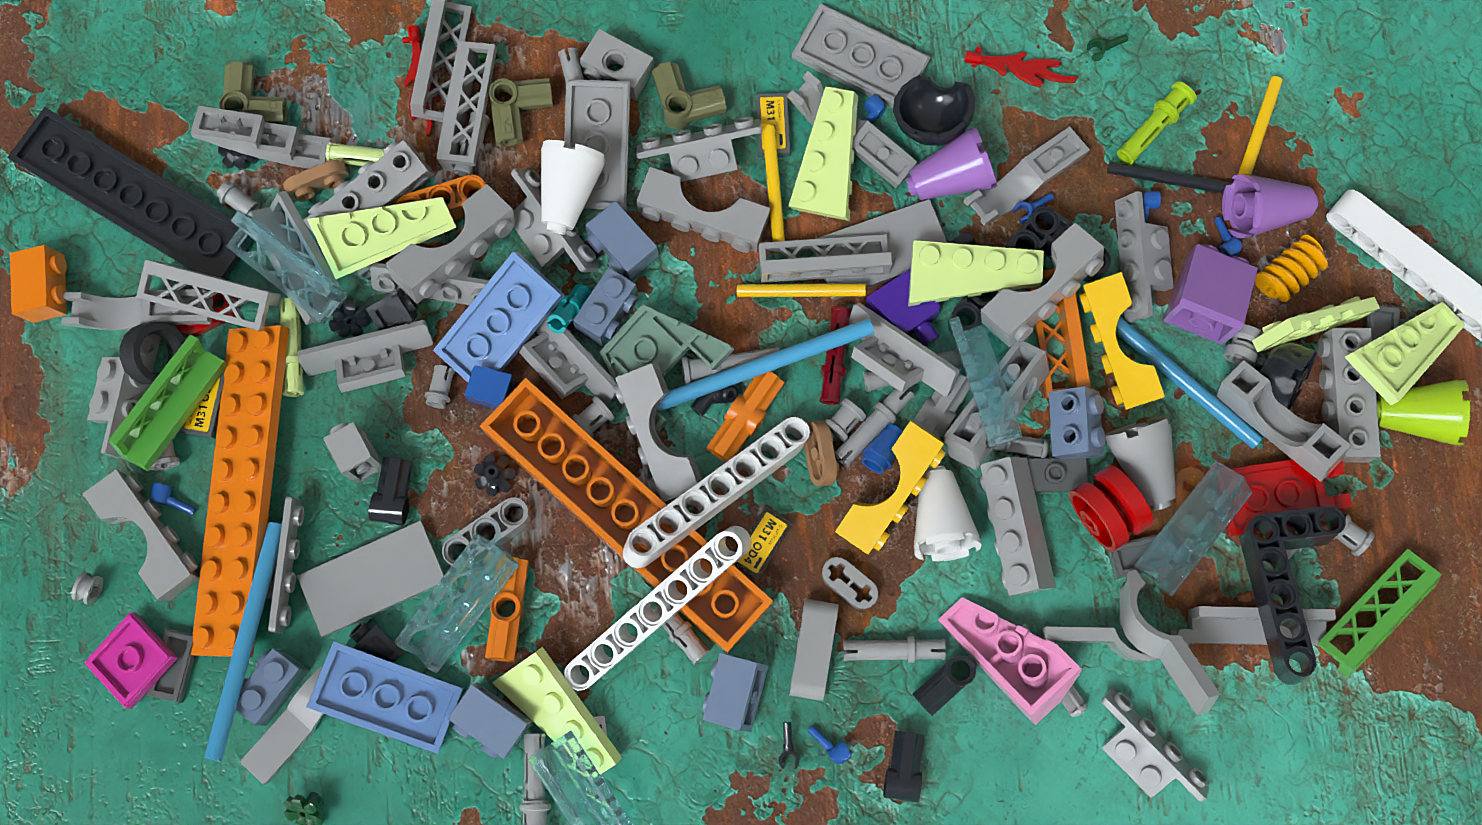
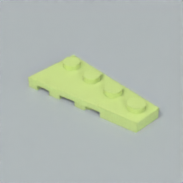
(826, 167)
(372, 234)
(959, 270)
(1315, 322)
(1406, 352)
(555, 708)

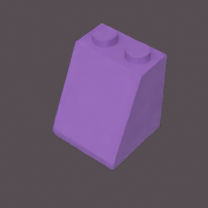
(1211, 294)

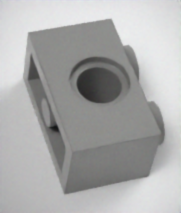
(606, 51)
(353, 452)

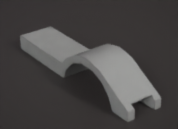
(868, 142)
(1028, 176)
(122, 313)
(1106, 636)
(1170, 649)
(284, 736)

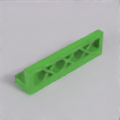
(168, 404)
(1386, 624)

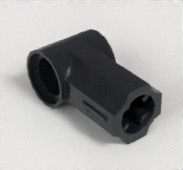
(391, 501)
(942, 686)
(903, 776)

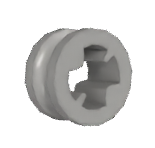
(87, 588)

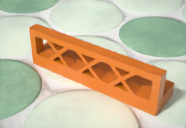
(1070, 338)

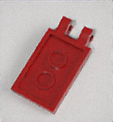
(1282, 488)

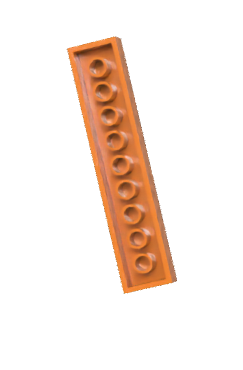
(614, 504)

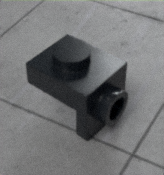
(393, 310)

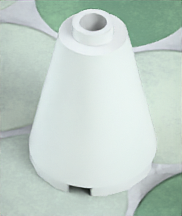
(566, 182)
(943, 519)

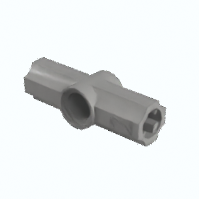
(940, 410)

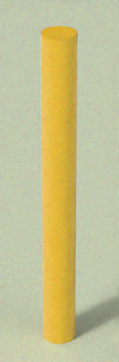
(1261, 125)
(773, 183)
(801, 290)

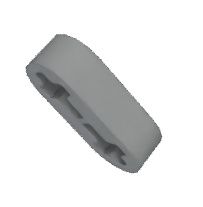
(855, 577)

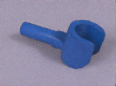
(875, 107)
(1151, 200)
(1030, 208)
(1232, 245)
(161, 494)
(838, 753)

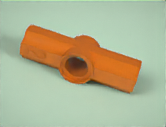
(745, 416)
(504, 631)

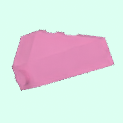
(1023, 666)

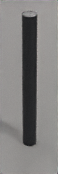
(1167, 177)

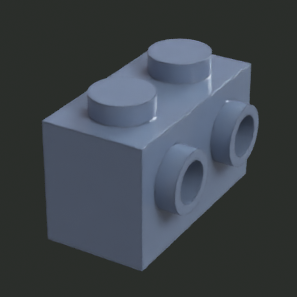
(621, 241)
(606, 307)
(1076, 423)
(269, 686)
(734, 692)
(489, 721)

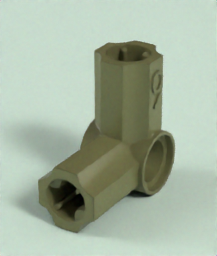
(239, 94)
(696, 104)
(506, 115)

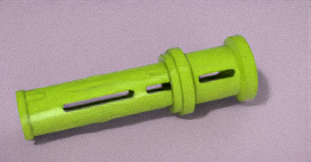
(1165, 113)

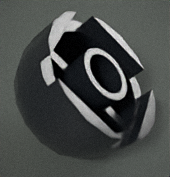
(1287, 369)

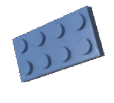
(499, 318)
(384, 697)

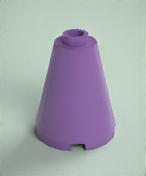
(953, 169)
(1265, 204)

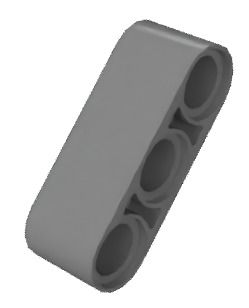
(495, 517)
(813, 650)

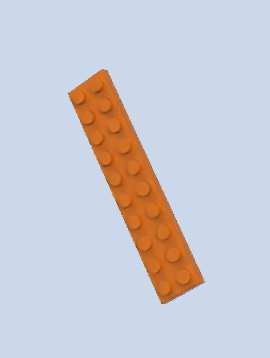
(239, 484)

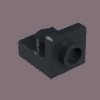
(374, 641)

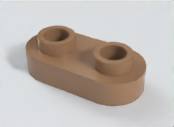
(313, 180)
(820, 454)

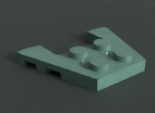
(662, 339)

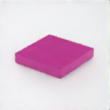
(130, 660)

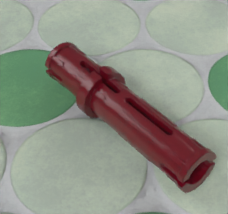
(834, 368)

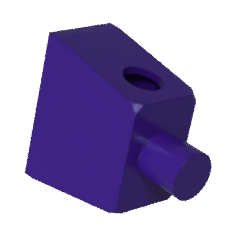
(892, 305)

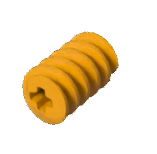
(1292, 269)

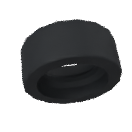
(132, 342)

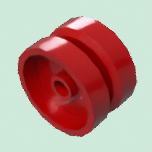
(1111, 508)

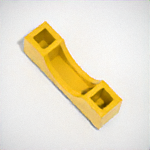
(1134, 381)
(867, 522)

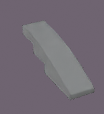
(257, 138)

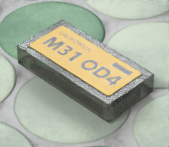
(766, 538)

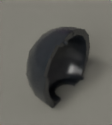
(932, 112)

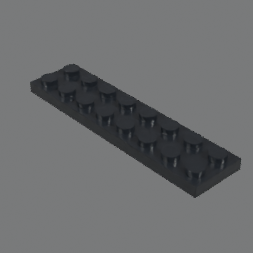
(128, 195)

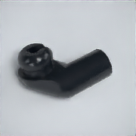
(720, 396)

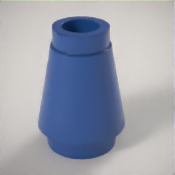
(879, 454)

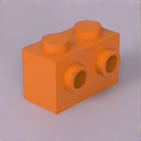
(38, 283)

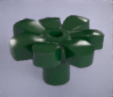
(304, 809)

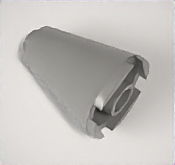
(1147, 458)

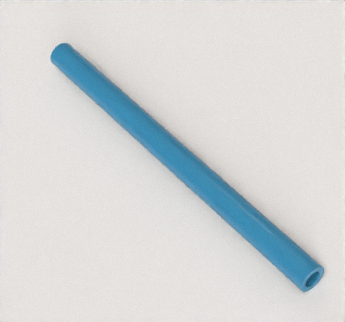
(767, 363)
(1187, 383)
(244, 643)

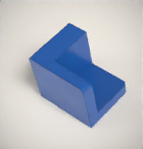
(488, 387)

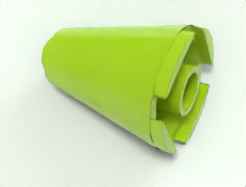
(1429, 412)

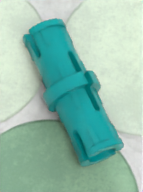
(568, 308)

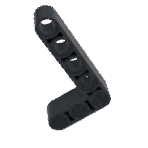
(1034, 239)
(1282, 583)

